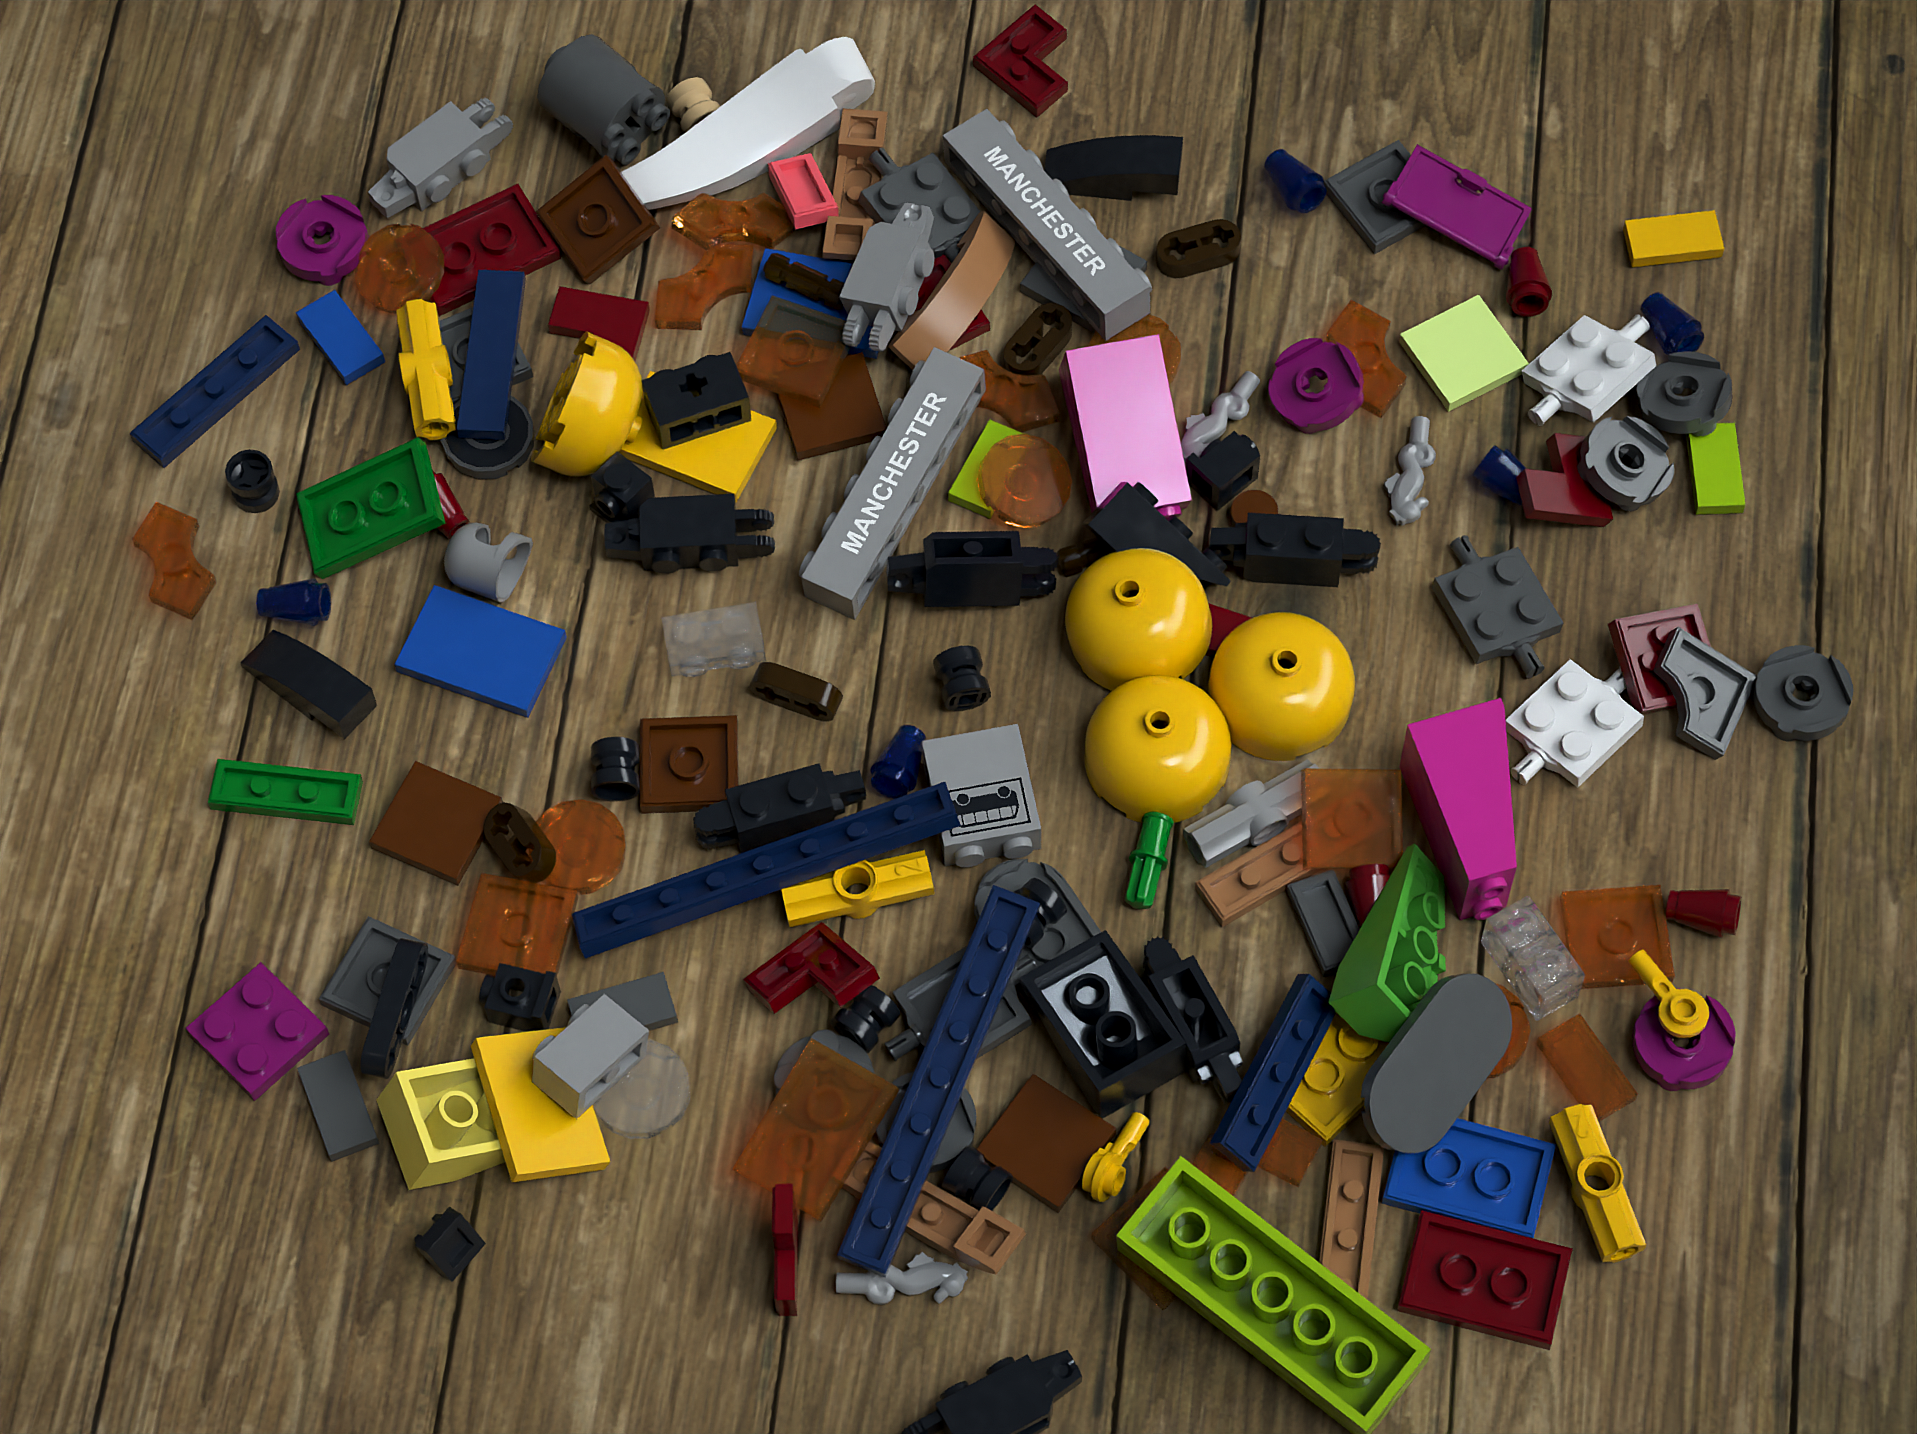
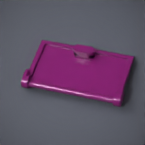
(1479, 221)

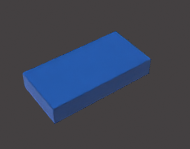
(340, 337)

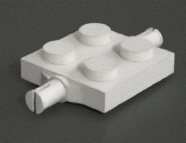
(1588, 369)
(1572, 724)

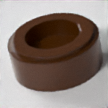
(1251, 502)

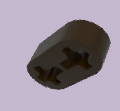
(1198, 248)
(1030, 337)
(796, 691)
(513, 849)

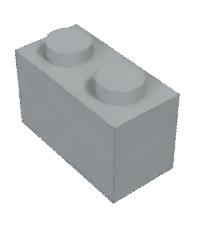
(589, 1055)

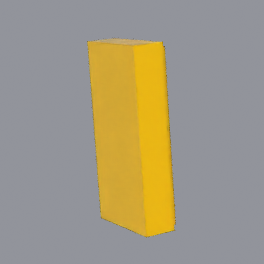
(1673, 238)

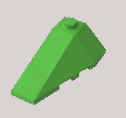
(1394, 951)

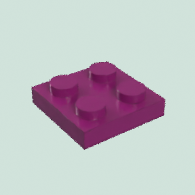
(257, 1031)

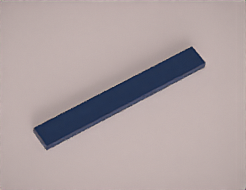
(765, 869)
(938, 1081)

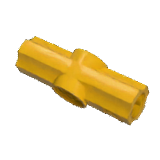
(425, 369)
(888, 882)
(1608, 1210)

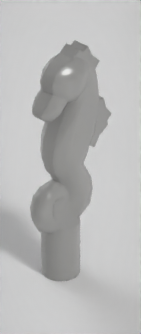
(1232, 405)
(1406, 487)
(921, 1277)

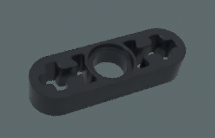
(394, 1008)

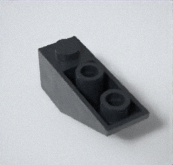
(1131, 522)

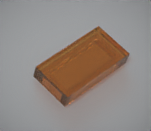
(1586, 1067)

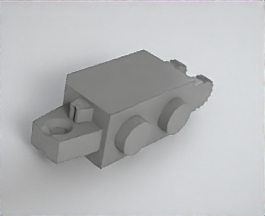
(438, 156)
(888, 276)

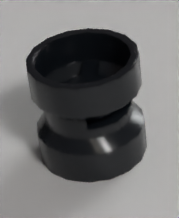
(252, 481)
(961, 677)
(615, 767)
(1050, 912)
(866, 1017)
(976, 1180)

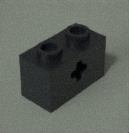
(696, 399)

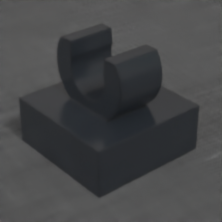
(449, 1243)

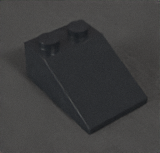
(1105, 1024)

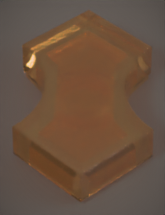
(717, 221)
(689, 297)
(1364, 336)
(1019, 399)
(179, 579)

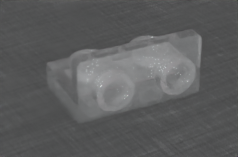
(713, 640)

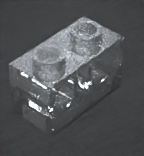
(1532, 958)

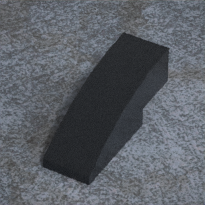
(1117, 166)
(311, 682)

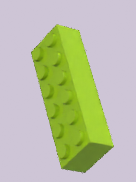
(1272, 1298)

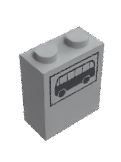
(989, 792)

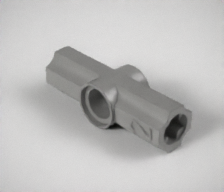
(1249, 816)

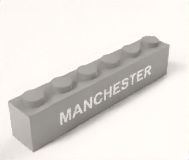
(1047, 223)
(892, 483)

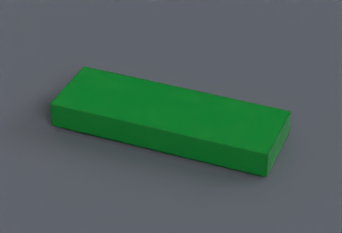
(285, 791)

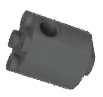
(601, 98)

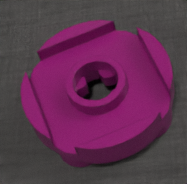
(327, 261)
(1324, 409)
(1680, 1067)

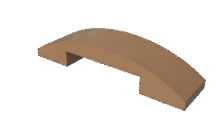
(859, 137)
(958, 294)
(947, 1223)

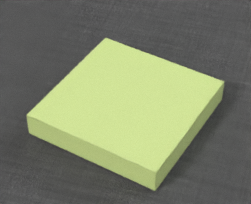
(1463, 353)

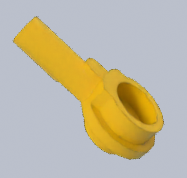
(1681, 1011)
(1104, 1170)

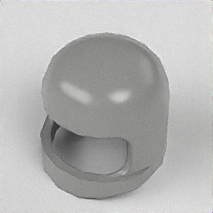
(483, 567)

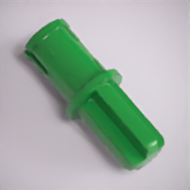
(1148, 860)

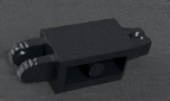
(690, 534)
(1296, 549)
(973, 570)
(777, 807)
(1197, 1015)
(1009, 1400)

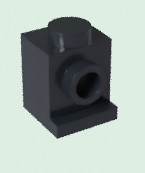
(1223, 469)
(620, 489)
(525, 1012)

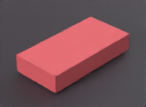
(802, 190)

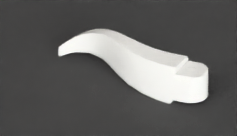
(763, 123)

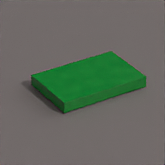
(370, 508)

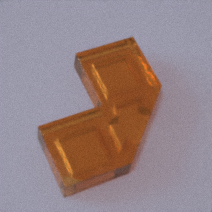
(1286, 1157)

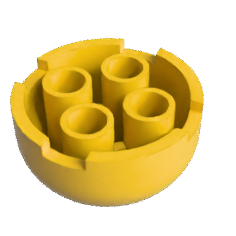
(590, 409)
(1137, 618)
(1278, 709)
(1153, 768)

